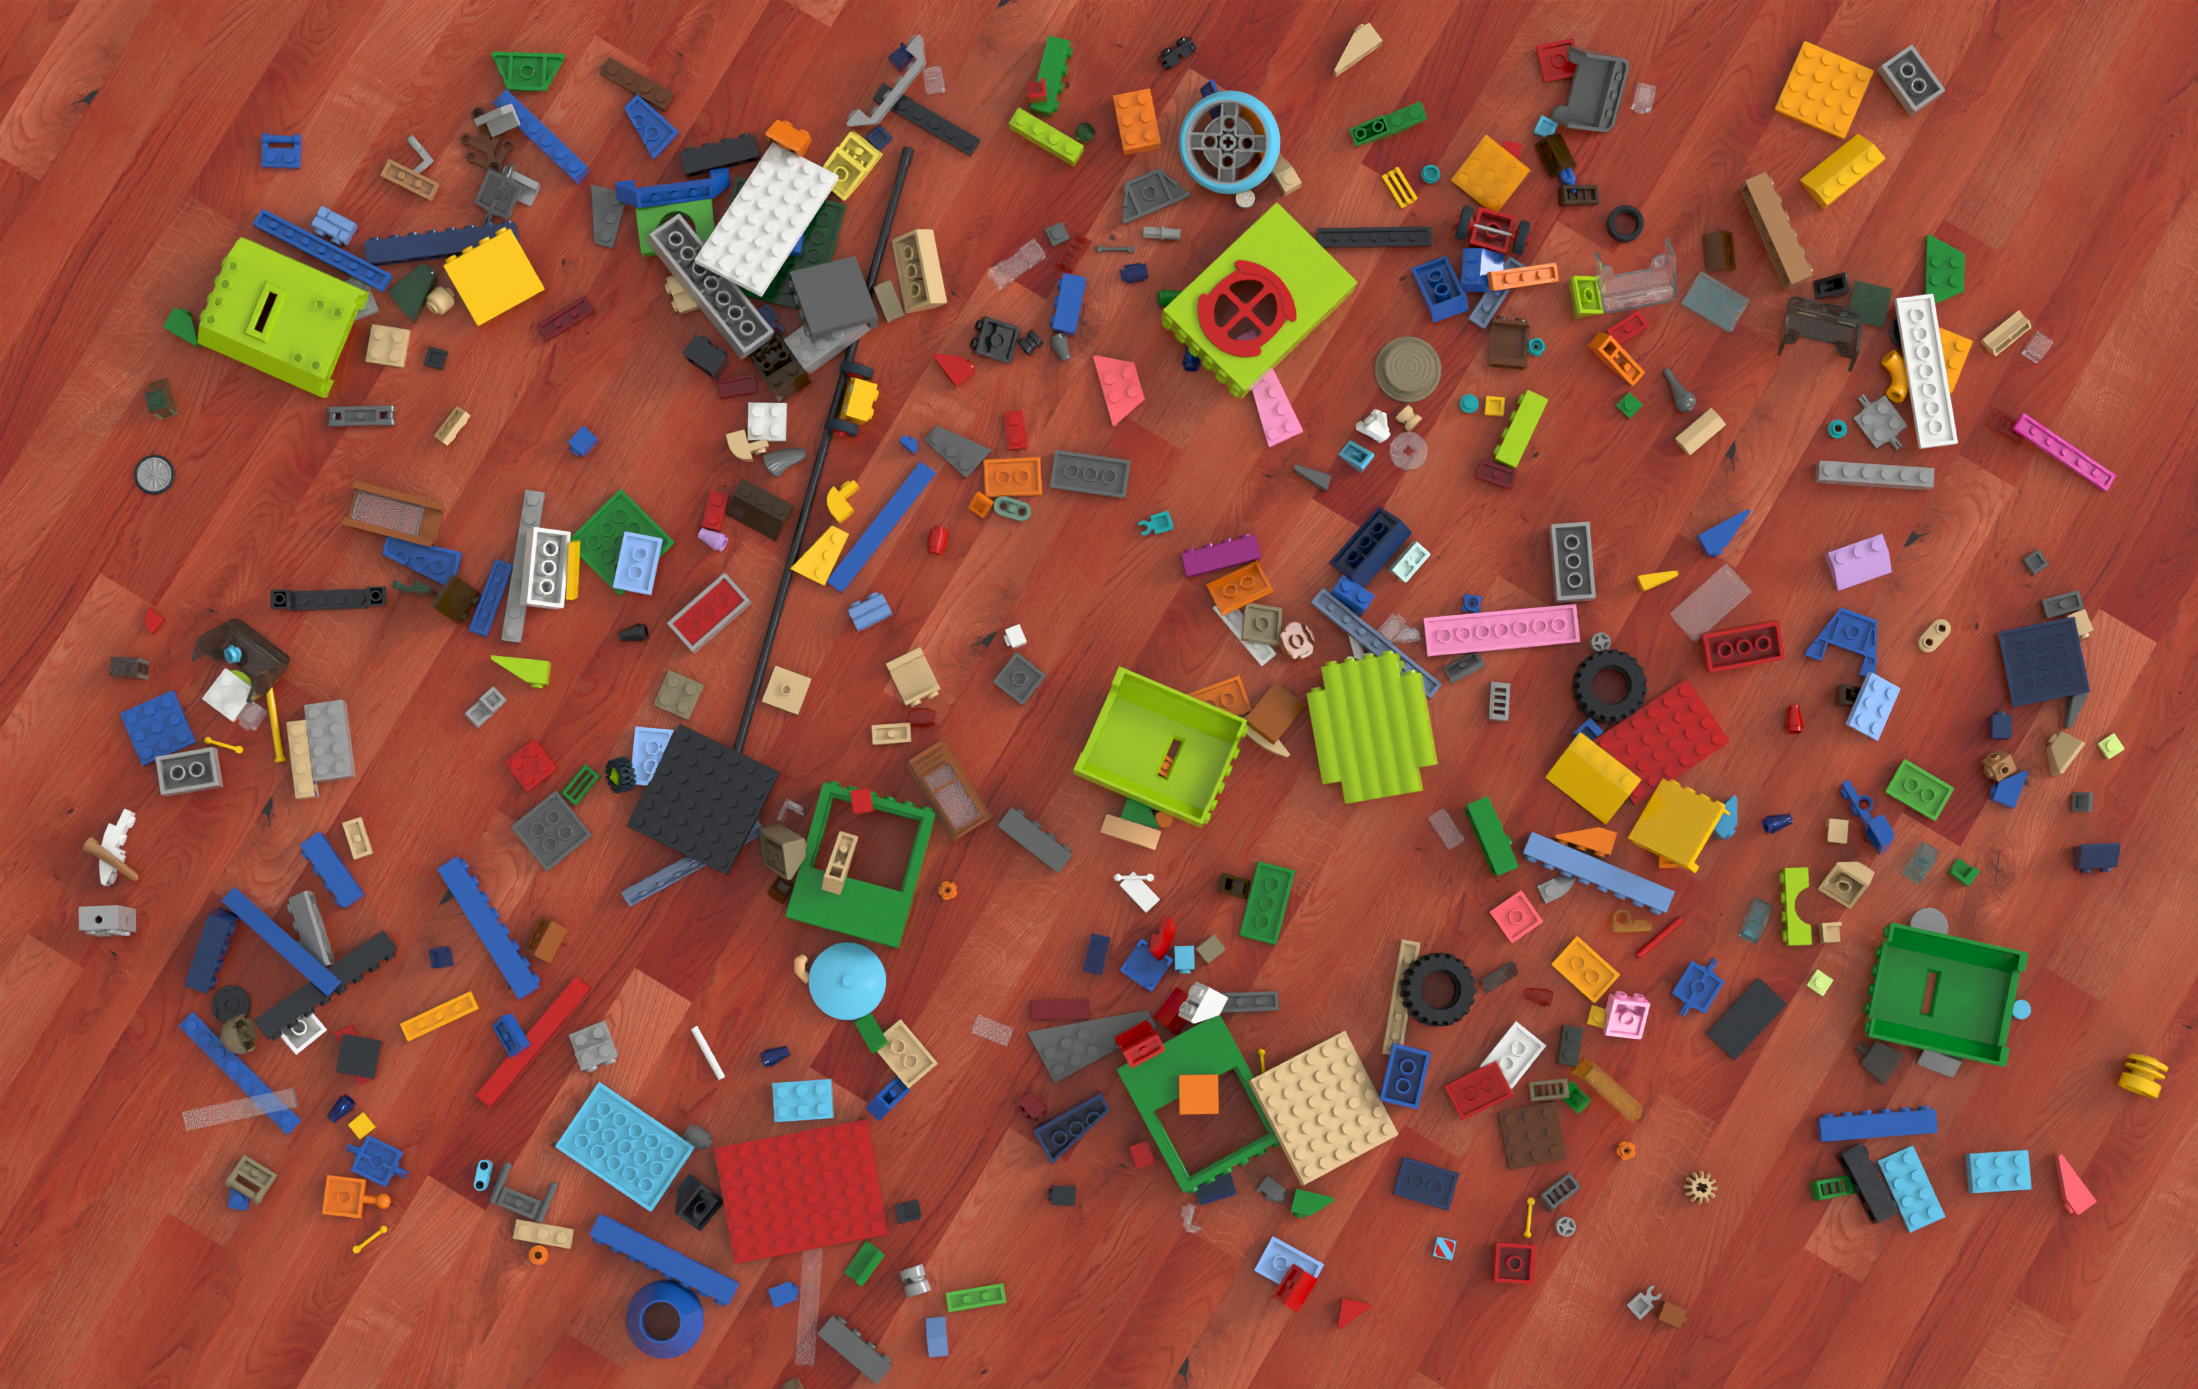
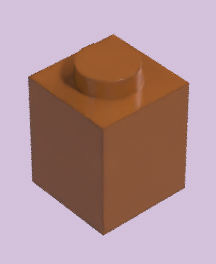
(1672, 1314)

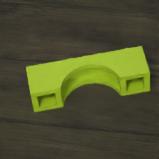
(1793, 882)

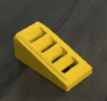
(1649, 581)

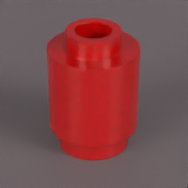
(937, 540)

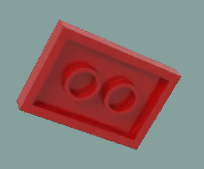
(1479, 1090)

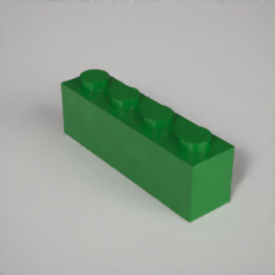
(1052, 69)

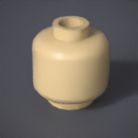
(440, 300)

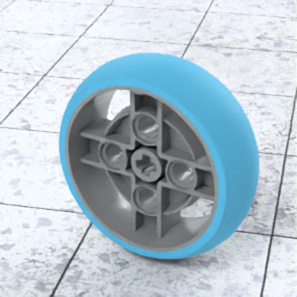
(1230, 108)

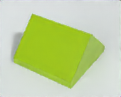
(1584, 296)

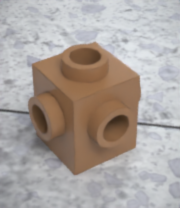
(1998, 765)

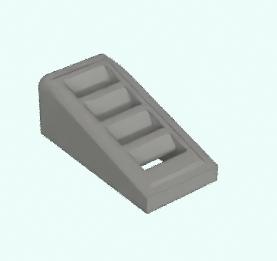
(1499, 717)

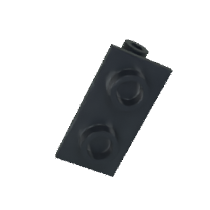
(1182, 47)

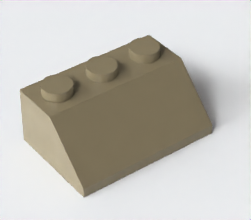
(782, 850)

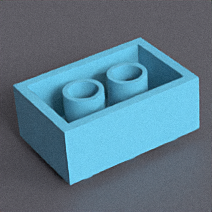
(803, 1100)
(1998, 1171)

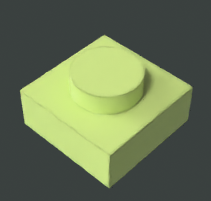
(2110, 746)
(1819, 982)

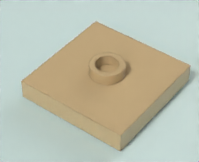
(786, 690)

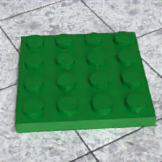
(604, 533)

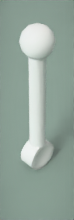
(1117, 877)

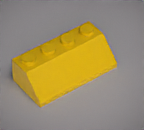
(1842, 170)

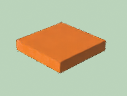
(1198, 1094)

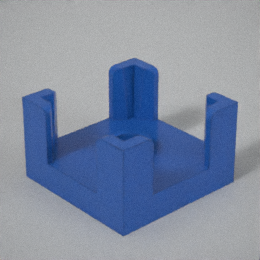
(1144, 968)

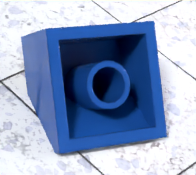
(1476, 265)

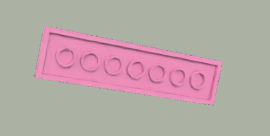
(1501, 630)

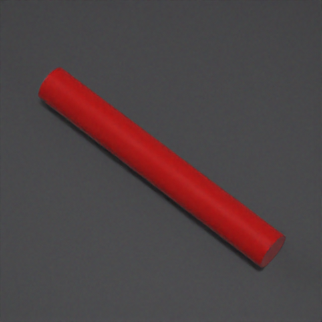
(1659, 937)

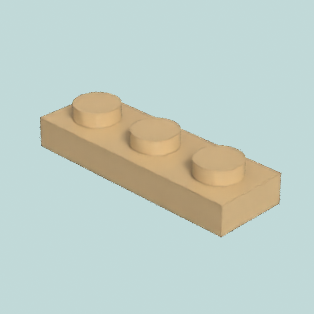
(543, 1233)

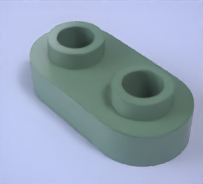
(1012, 509)

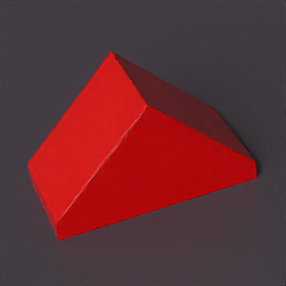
(1350, 1310)

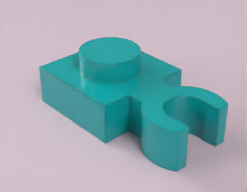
(1159, 523)

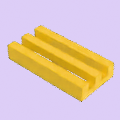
(1391, 174)

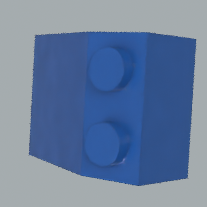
(1440, 289)

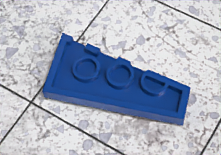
(429, 561)

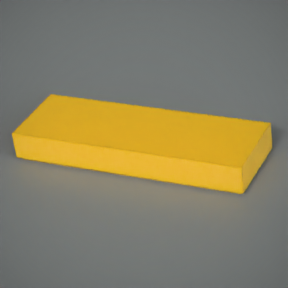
(573, 570)

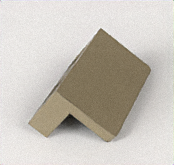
(888, 300)

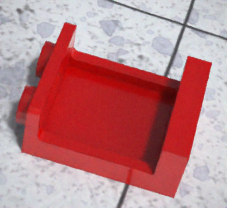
(1139, 1043)

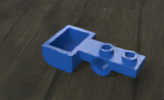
(1876, 829)

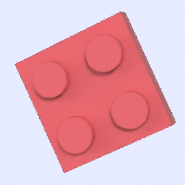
(1516, 916)

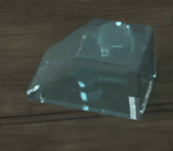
(1755, 920)

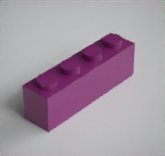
(1220, 556)

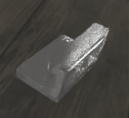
(789, 805)

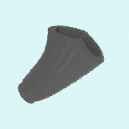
(780, 460)

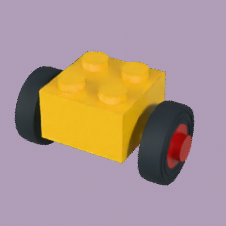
(857, 400)

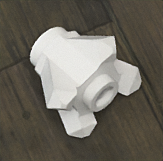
(1375, 426)

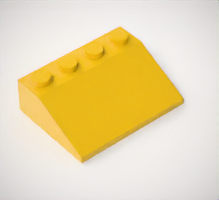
(1593, 778)

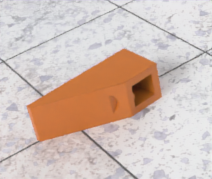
(1593, 839)

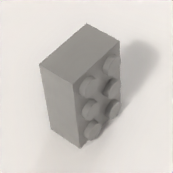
(1911, 80)
(189, 771)

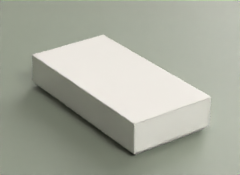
(1140, 893)

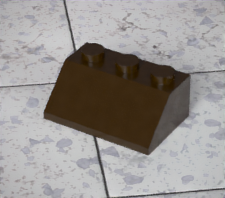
(759, 510)

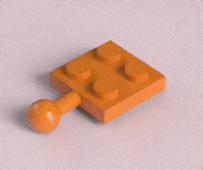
(347, 1197)

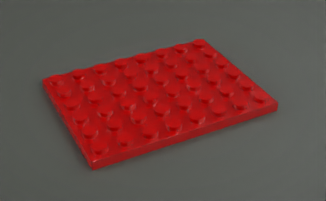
(800, 1191)

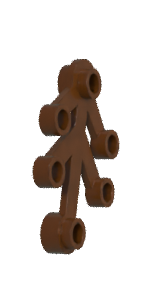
(487, 146)

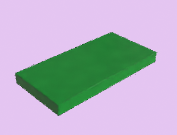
(1267, 903)

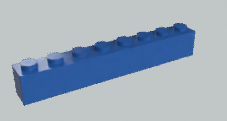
(488, 927)
(664, 1259)

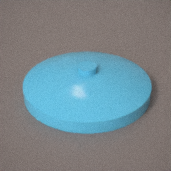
(847, 981)

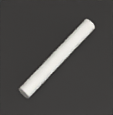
(707, 1052)

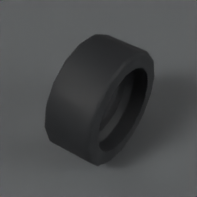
(1639, 223)

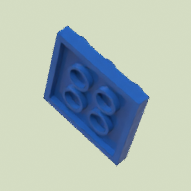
(158, 727)

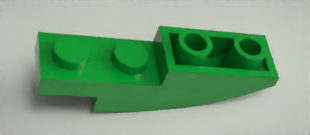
(1388, 125)

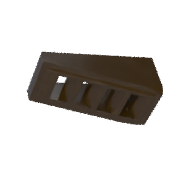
(1565, 190)

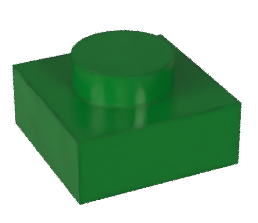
(1629, 405)

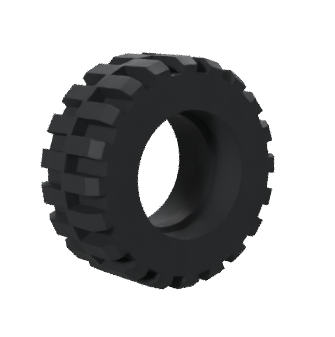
(1635, 686)
(1463, 989)

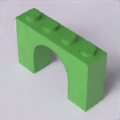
(651, 218)

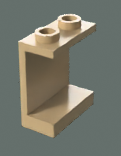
(913, 677)

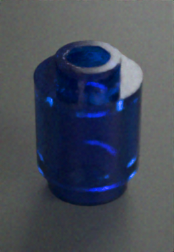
(1134, 273)

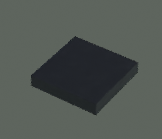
(359, 1056)

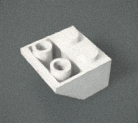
(1202, 1003)

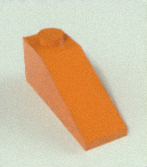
(1616, 358)

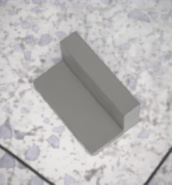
(499, 120)
(530, 188)
(1939, 1062)

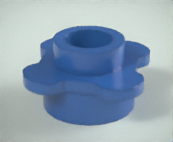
(1476, 603)

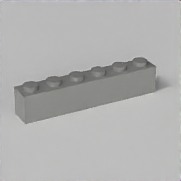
(1874, 475)

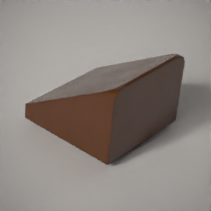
(781, 889)

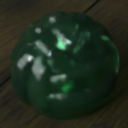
(1085, 132)

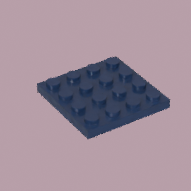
(2044, 662)

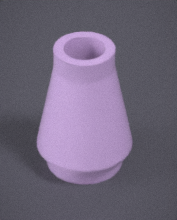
(714, 539)

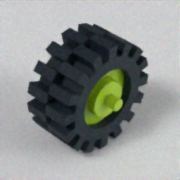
(620, 775)

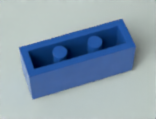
(1068, 304)

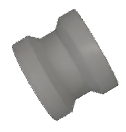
(1600, 639)
(1568, 1227)

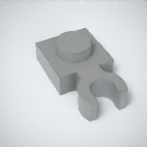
(1640, 1304)

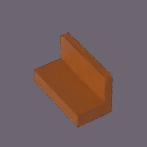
(545, 939)

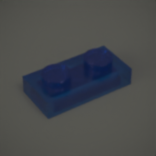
(1096, 954)

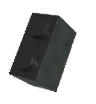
(1569, 1045)

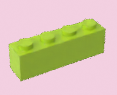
(1046, 137)
(1520, 430)

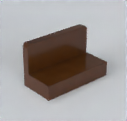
(1719, 251)

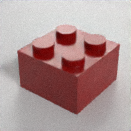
(1513, 1263)

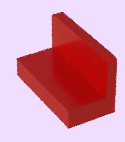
(1169, 1011)
(1295, 1287)

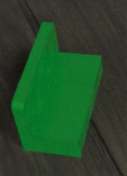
(864, 1263)

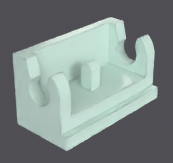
(1409, 561)

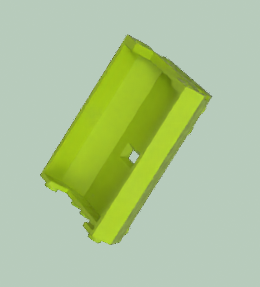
(303, 326)
(1135, 738)

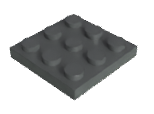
(551, 831)

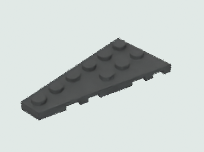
(1080, 1044)

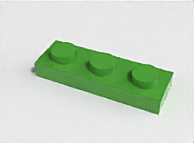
(976, 1297)

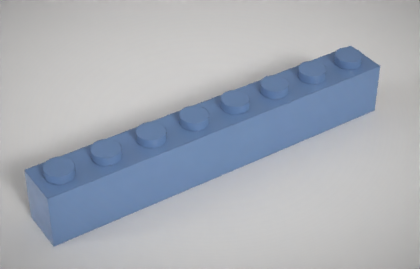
(1597, 872)

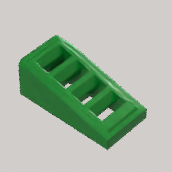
(1819, 1188)

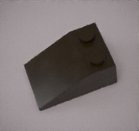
(456, 600)

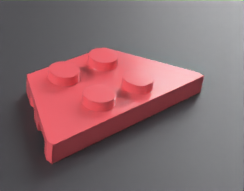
(1119, 386)

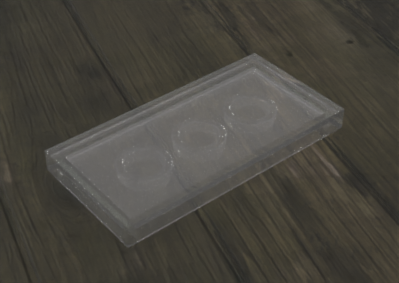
(1710, 602)

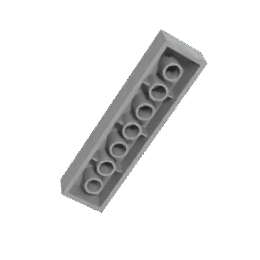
(715, 295)

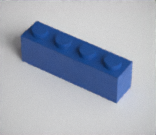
(332, 869)

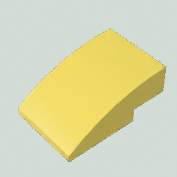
(851, 163)

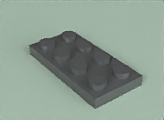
(1090, 474)

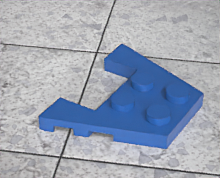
(1852, 633)

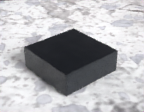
(436, 358)

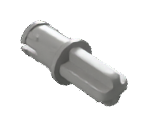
(1161, 233)

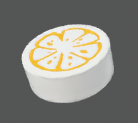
(1245, 199)

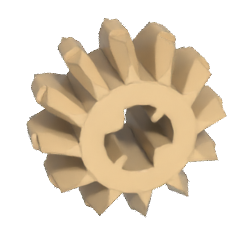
(1701, 1180)

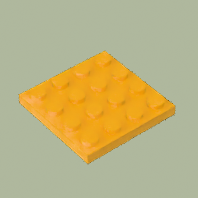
(1824, 90)

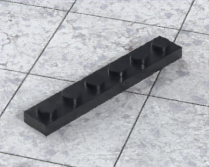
(931, 122)
(1374, 237)

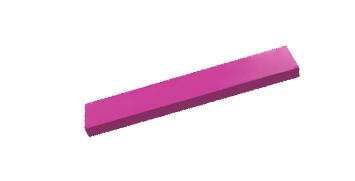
(2064, 452)

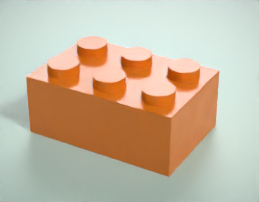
(1136, 121)

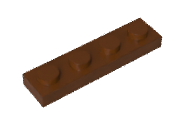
(637, 84)

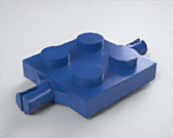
(1697, 987)
(377, 1161)

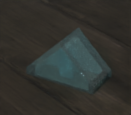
(1921, 862)

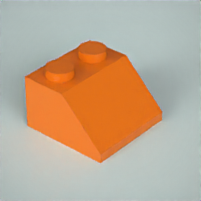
(788, 137)

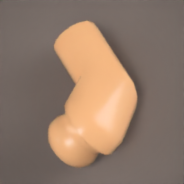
(799, 968)

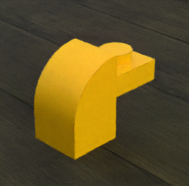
(837, 501)

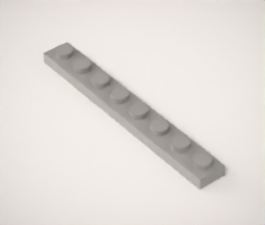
(515, 612)

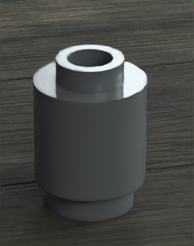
(698, 1137)

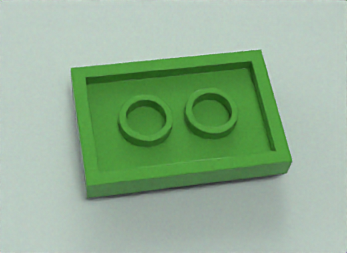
(1919, 790)

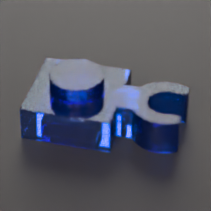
(770, 317)

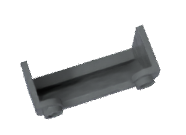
(1594, 91)

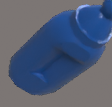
(1568, 178)

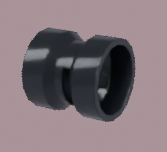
(1032, 341)

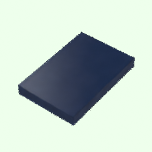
(1425, 1183)

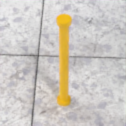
(275, 727)

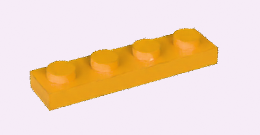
(439, 1016)

